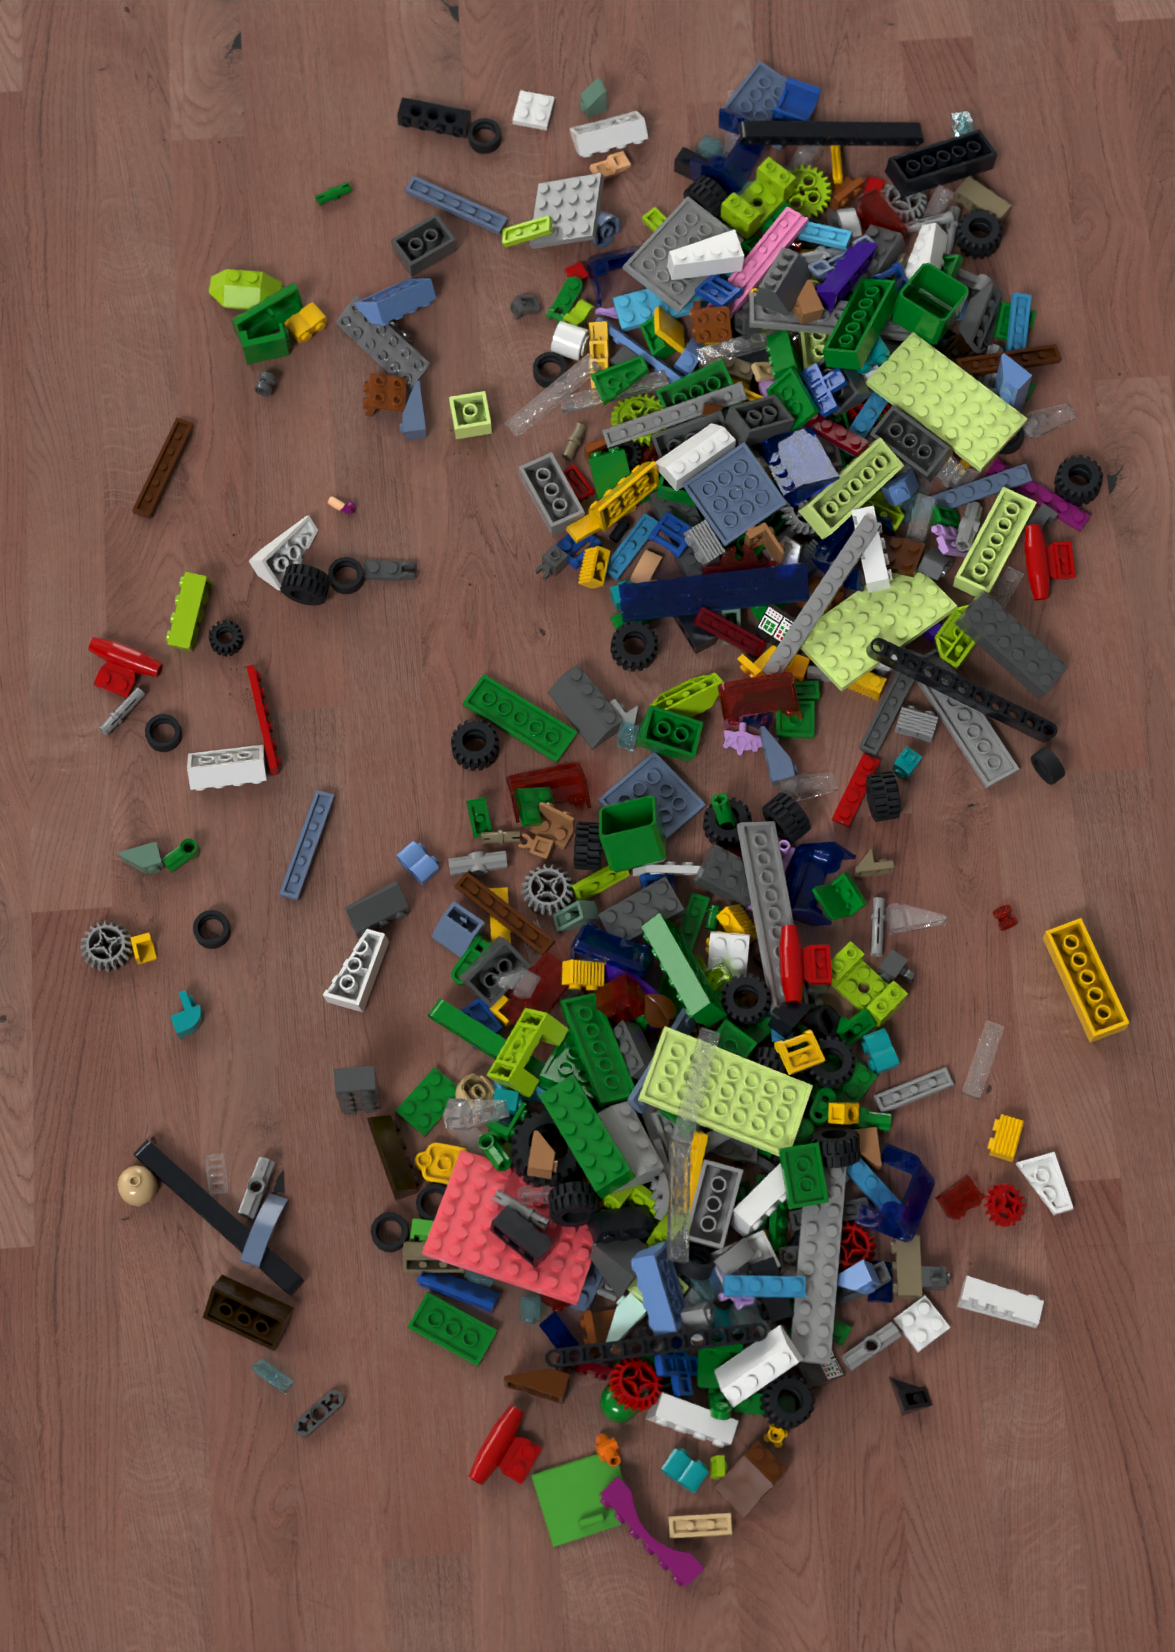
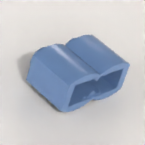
(418, 862)

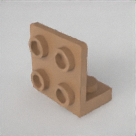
(555, 825)

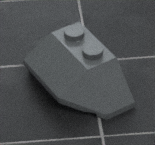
(981, 317)

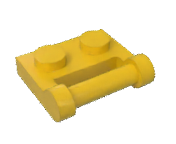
(801, 1058)

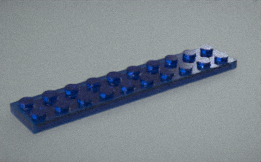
(714, 592)

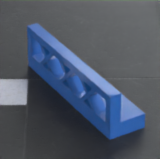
(460, 1290)

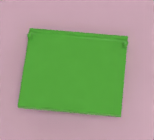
(572, 1498)

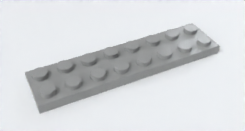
(970, 731)

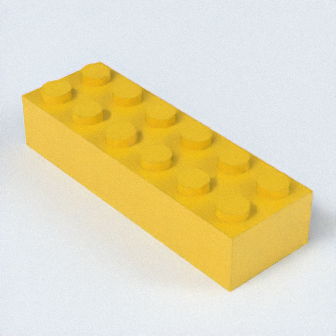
(1085, 980)

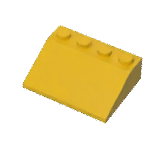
(625, 495)

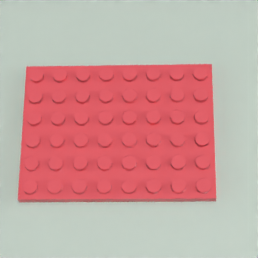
(464, 1236)

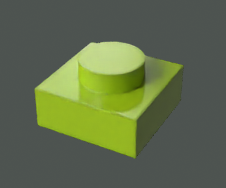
(718, 1467)

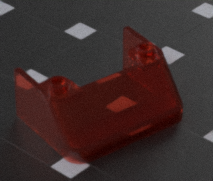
(759, 696)
(564, 780)

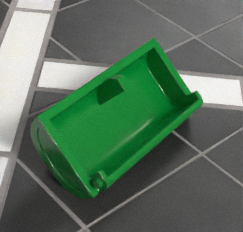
(265, 316)

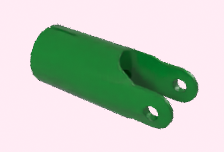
(722, 809)

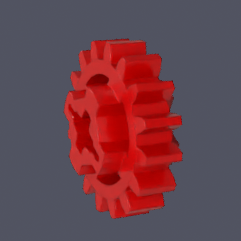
(1007, 1206)

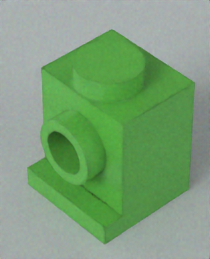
(420, 1229)

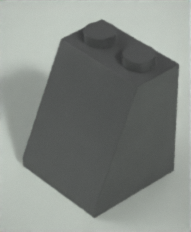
(615, 1262)

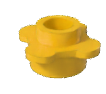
(769, 1437)

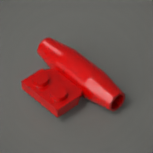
(1046, 561)
(121, 665)
(801, 965)
(505, 1450)

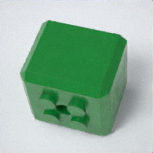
(929, 303)
(632, 834)

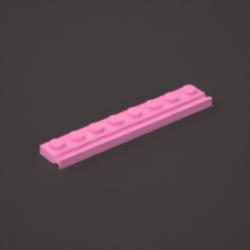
(762, 256)

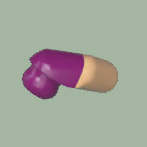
(339, 505)

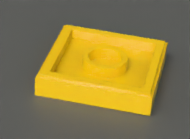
(669, 329)

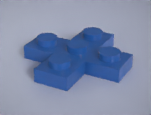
(822, 387)
(678, 1367)

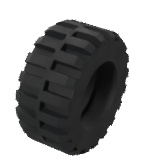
(520, 1151)

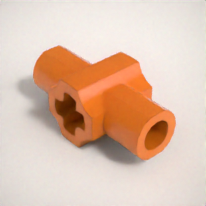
(608, 1450)

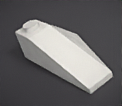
(284, 551)

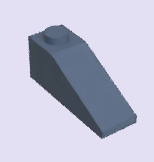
(413, 416)
(777, 760)

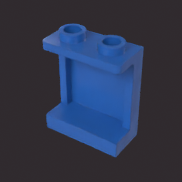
(796, 101)

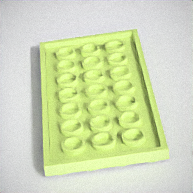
(946, 401)
(892, 614)
(740, 1095)

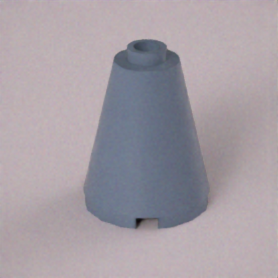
(606, 228)

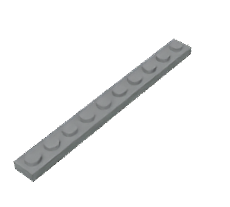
(822, 596)

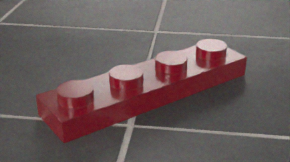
(838, 435)
(729, 632)

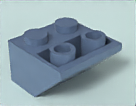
(457, 929)

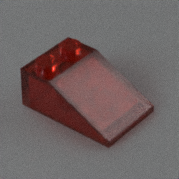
(875, 211)

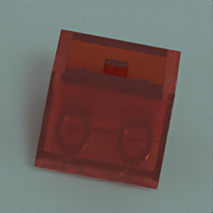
(621, 999)

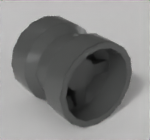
(265, 384)

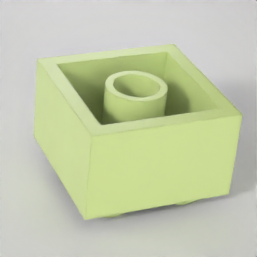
(470, 415)

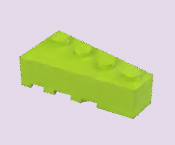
(188, 611)

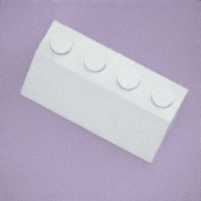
(609, 133)
(695, 455)
(226, 767)
(757, 1366)

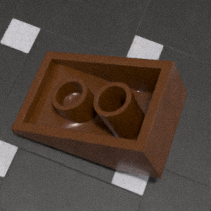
(544, 1383)
(750, 1478)

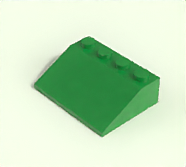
(696, 384)

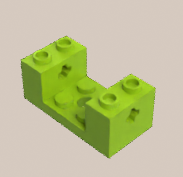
(771, 187)
(851, 971)
(515, 1054)
(637, 1197)

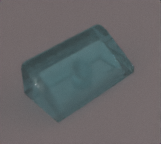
(272, 1376)

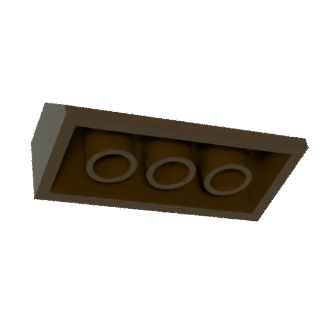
(391, 1153)
(247, 1312)

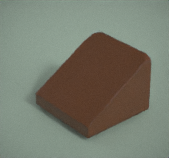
(708, 408)

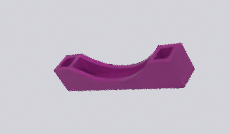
(680, 1564)

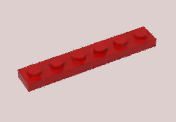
(262, 712)

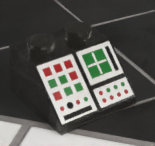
(774, 625)
(819, 1375)

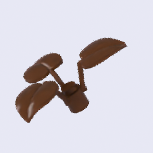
(661, 1009)

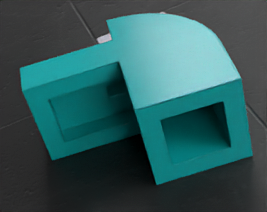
(188, 1020)

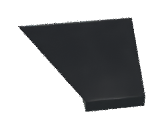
(909, 1396)

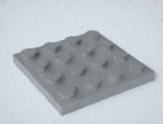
(574, 209)

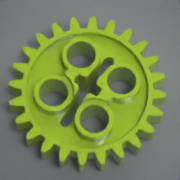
(809, 208)
(626, 412)

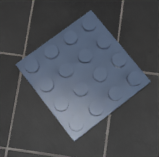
(758, 95)
(734, 494)
(655, 778)

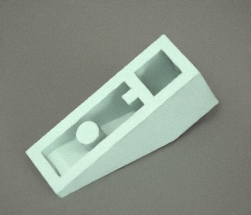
(626, 1317)

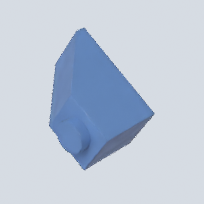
(688, 359)
(900, 488)
(859, 1278)

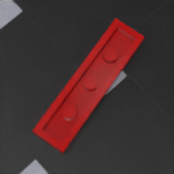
(855, 791)

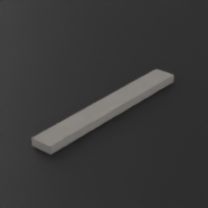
(672, 415)

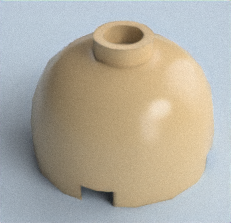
(475, 1088)
(137, 1185)

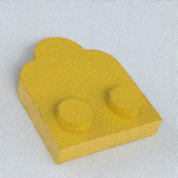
(438, 1162)

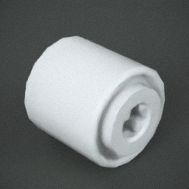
(570, 341)

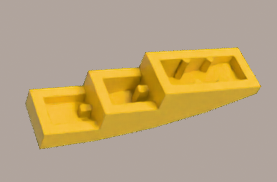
(599, 344)

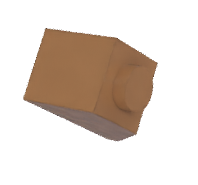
(808, 305)
(870, 1147)
(541, 1158)

